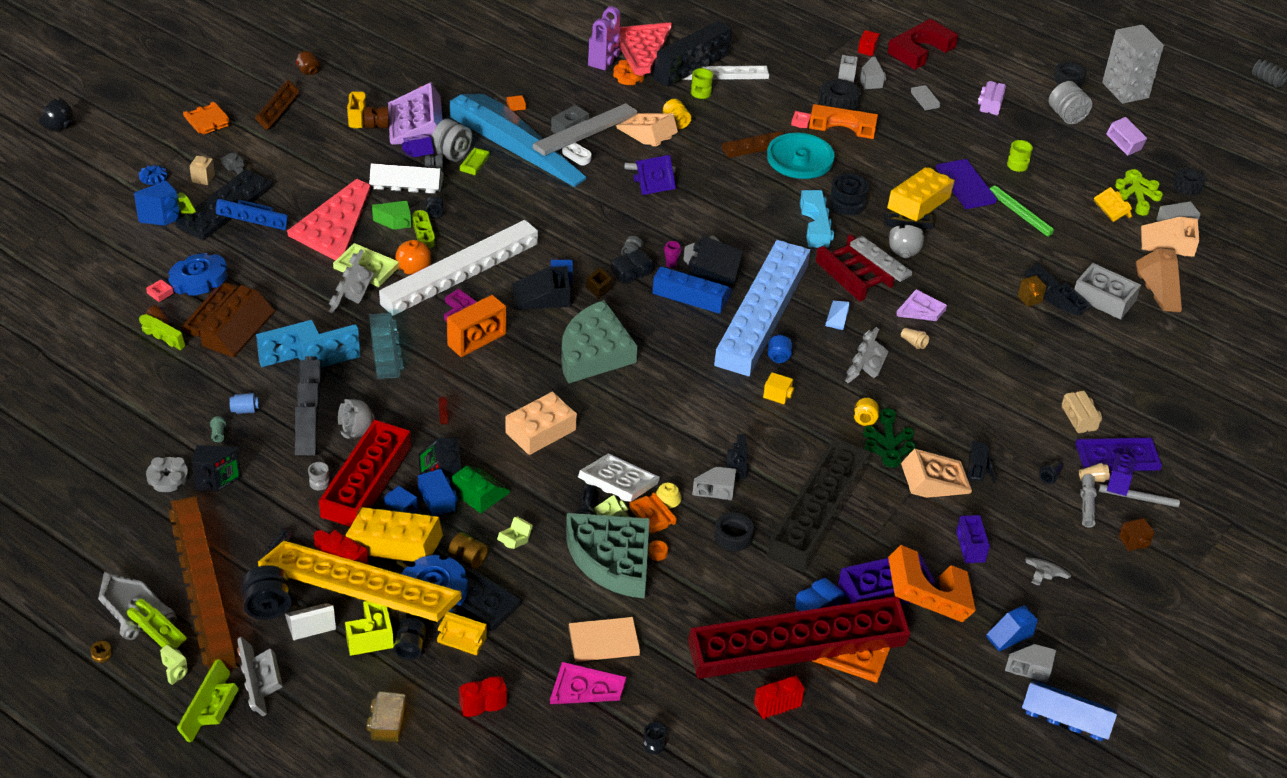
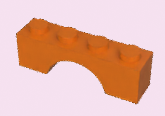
(860, 122)

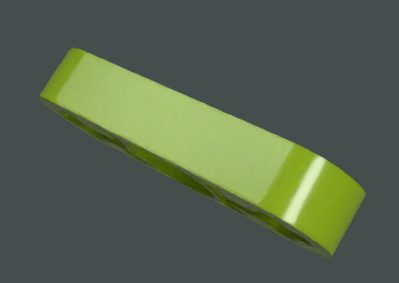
(417, 224)

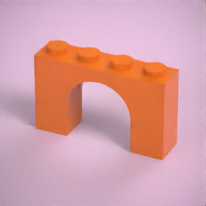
(909, 584)

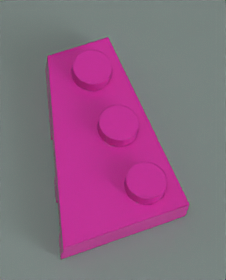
(584, 684)

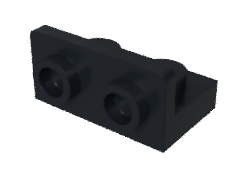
(738, 457)

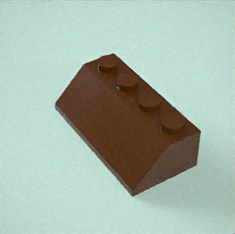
(236, 322)

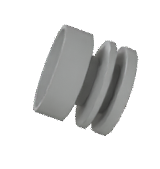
(1070, 102)

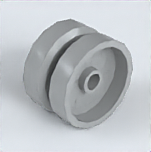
(451, 140)

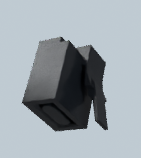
(979, 461)

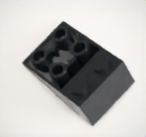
(543, 289)

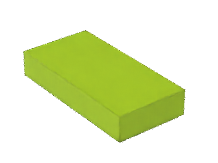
(474, 161)

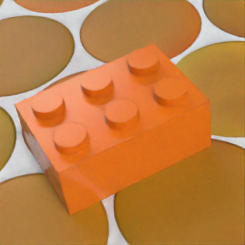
(476, 325)

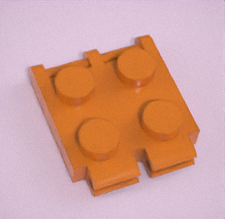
(207, 118)

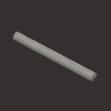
(1144, 496)

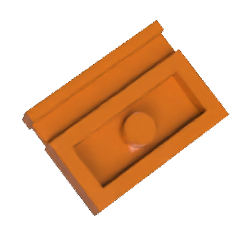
(655, 511)

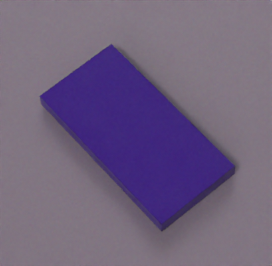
(968, 185)
(1104, 451)

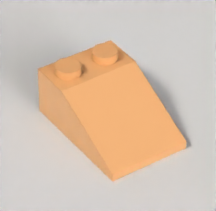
(650, 127)
(934, 475)

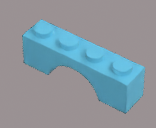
(814, 206)

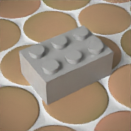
(1107, 290)

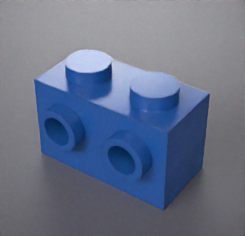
(437, 492)

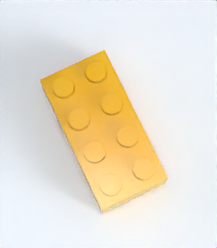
(920, 194)
(396, 534)

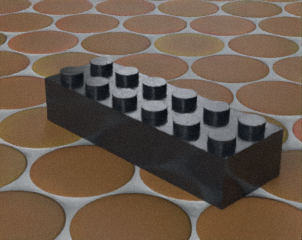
(692, 52)

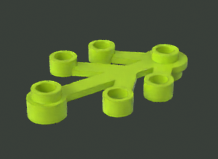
(1135, 178)

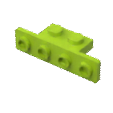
(209, 702)

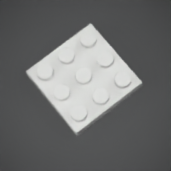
(618, 477)

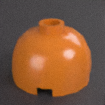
(413, 256)

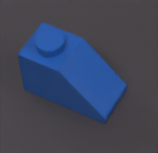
(1013, 628)

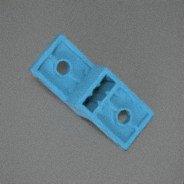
(304, 340)

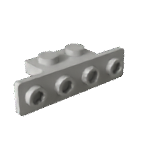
(881, 258)
(354, 283)
(869, 357)
(260, 673)

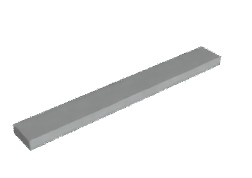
(584, 129)

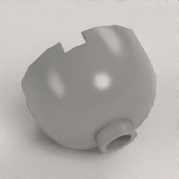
(906, 241)
(354, 417)

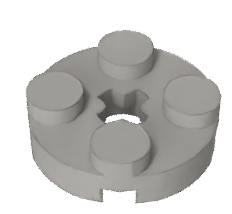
(161, 466)

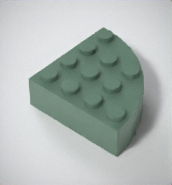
(595, 344)
(610, 550)

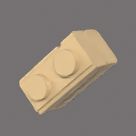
(1081, 411)

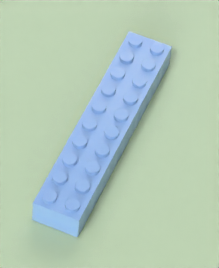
(762, 308)

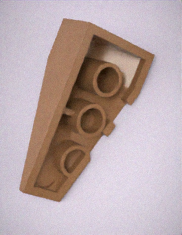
(1162, 276)

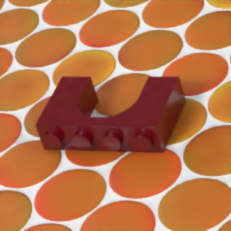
(905, 46)

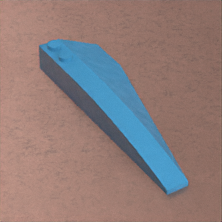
(511, 132)

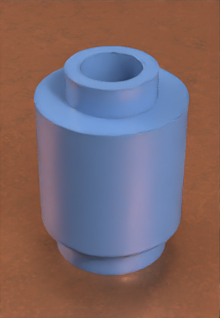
(244, 403)

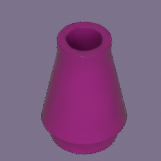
(672, 252)

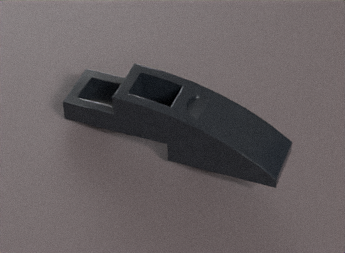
(1059, 295)

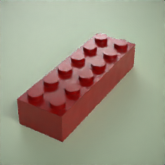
(365, 472)

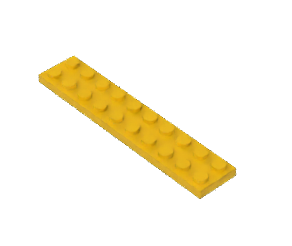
(362, 581)

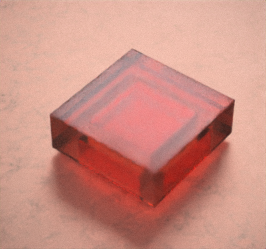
(443, 414)

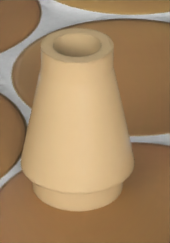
(917, 338)
(1099, 471)

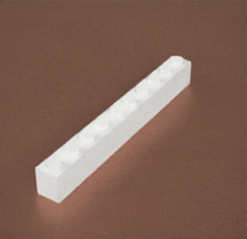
(458, 267)

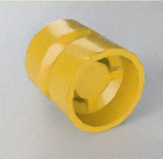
(681, 114)

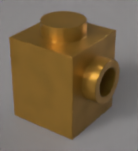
(1031, 291)

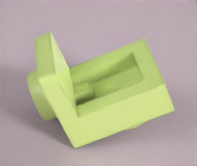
(612, 507)
(517, 534)
(175, 662)

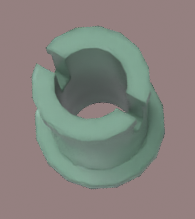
(217, 425)

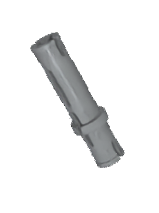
(1088, 496)

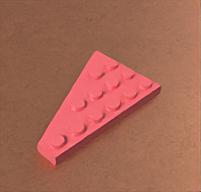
(641, 45)
(333, 223)

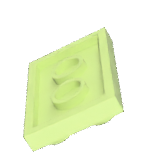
(377, 263)

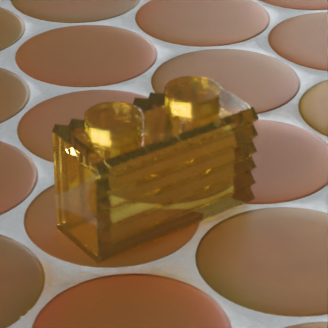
(387, 716)

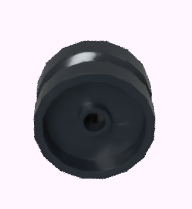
(849, 194)
(265, 592)

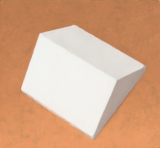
(311, 621)

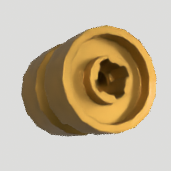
(468, 550)

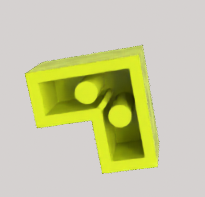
(370, 633)

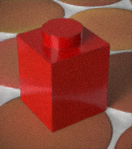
(868, 43)

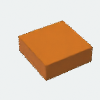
(516, 103)

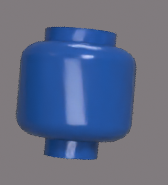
(779, 348)

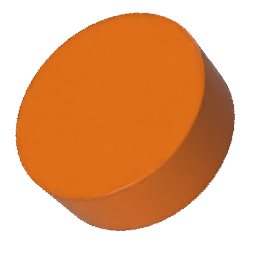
(657, 550)

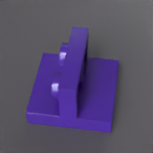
(655, 175)

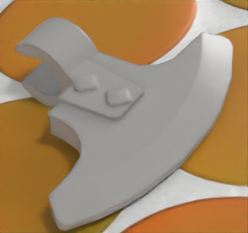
(1045, 570)

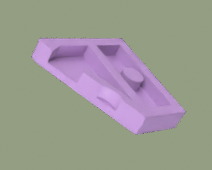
(921, 307)

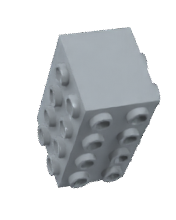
(1132, 63)

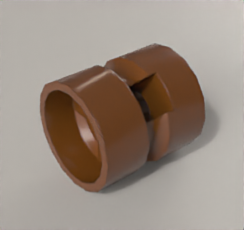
(376, 117)

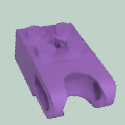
(605, 40)

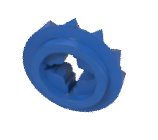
(153, 175)

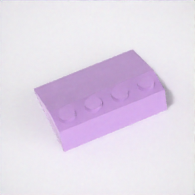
(414, 114)

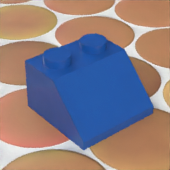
(157, 204)

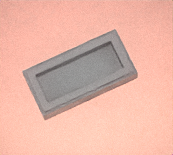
(925, 97)

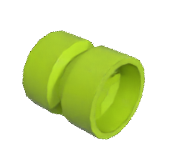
(701, 83)
(1019, 155)

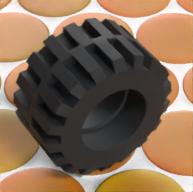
(839, 94)

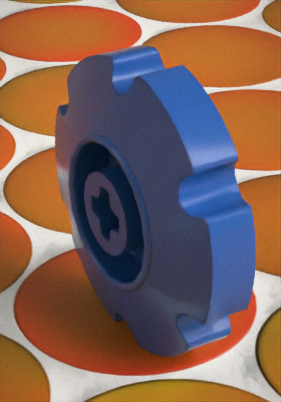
(198, 274)
(440, 572)

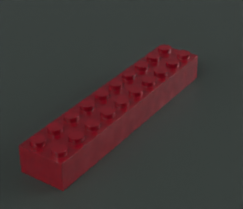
(797, 637)

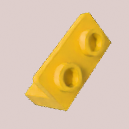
(1113, 204)

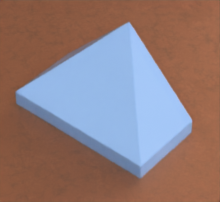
(838, 314)

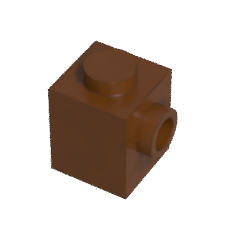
(1136, 534)

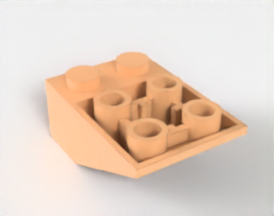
(1173, 234)

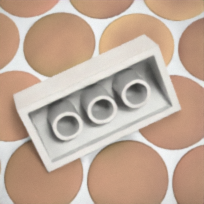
(406, 178)

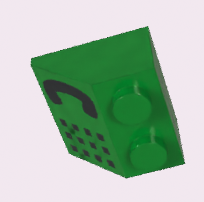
(478, 488)

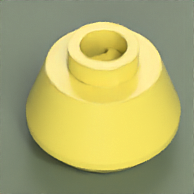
(669, 495)

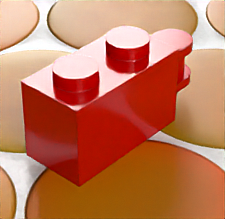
(340, 546)

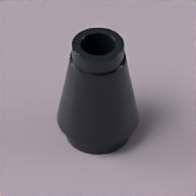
(1049, 473)

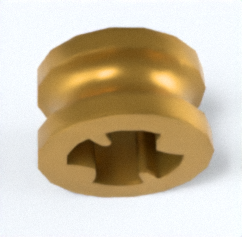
(103, 656)

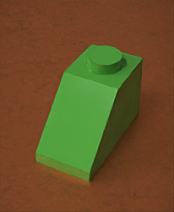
(393, 215)

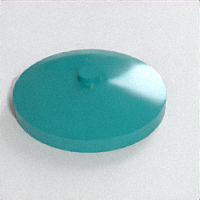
(800, 155)

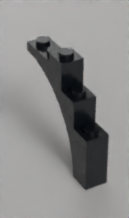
(308, 406)

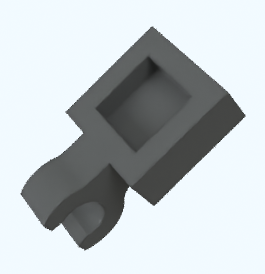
(233, 162)

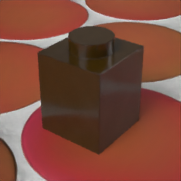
(599, 283)

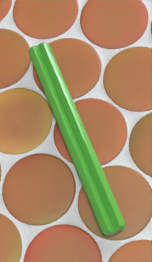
(1023, 212)

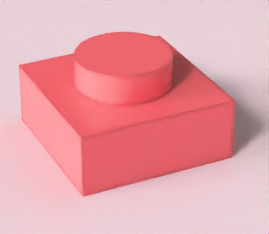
(801, 119)
(159, 290)

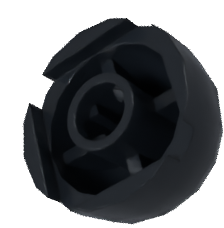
(57, 115)

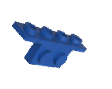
(252, 213)

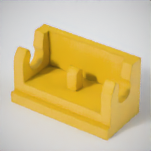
(462, 633)

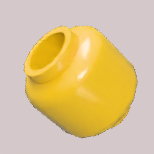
(866, 411)

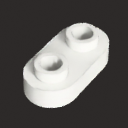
(577, 154)

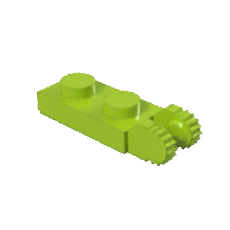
(162, 331)
(156, 625)

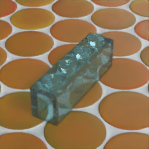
(384, 345)

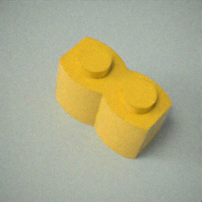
(356, 109)

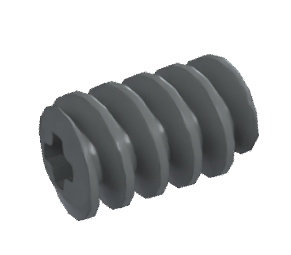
(1268, 74)

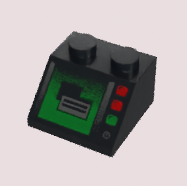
(441, 455)
(215, 467)

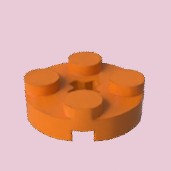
(625, 74)

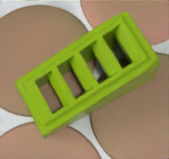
(185, 204)

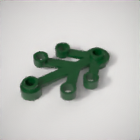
(891, 457)

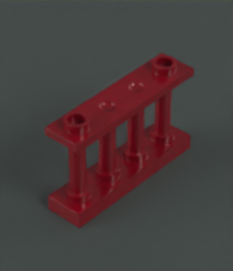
(845, 276)

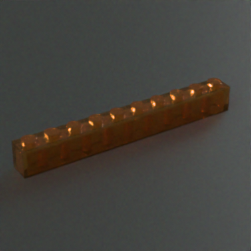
(202, 583)

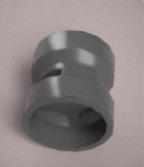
(429, 161)
(631, 244)

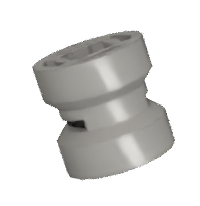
(318, 476)

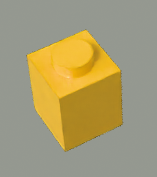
(778, 388)

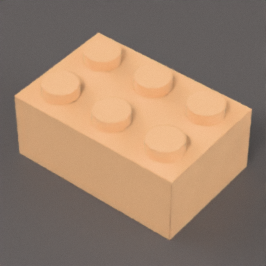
(540, 423)

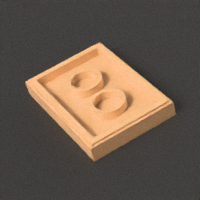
(604, 639)

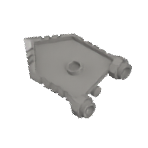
(121, 594)

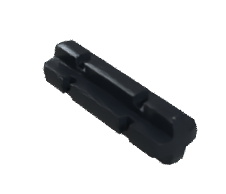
(284, 535)

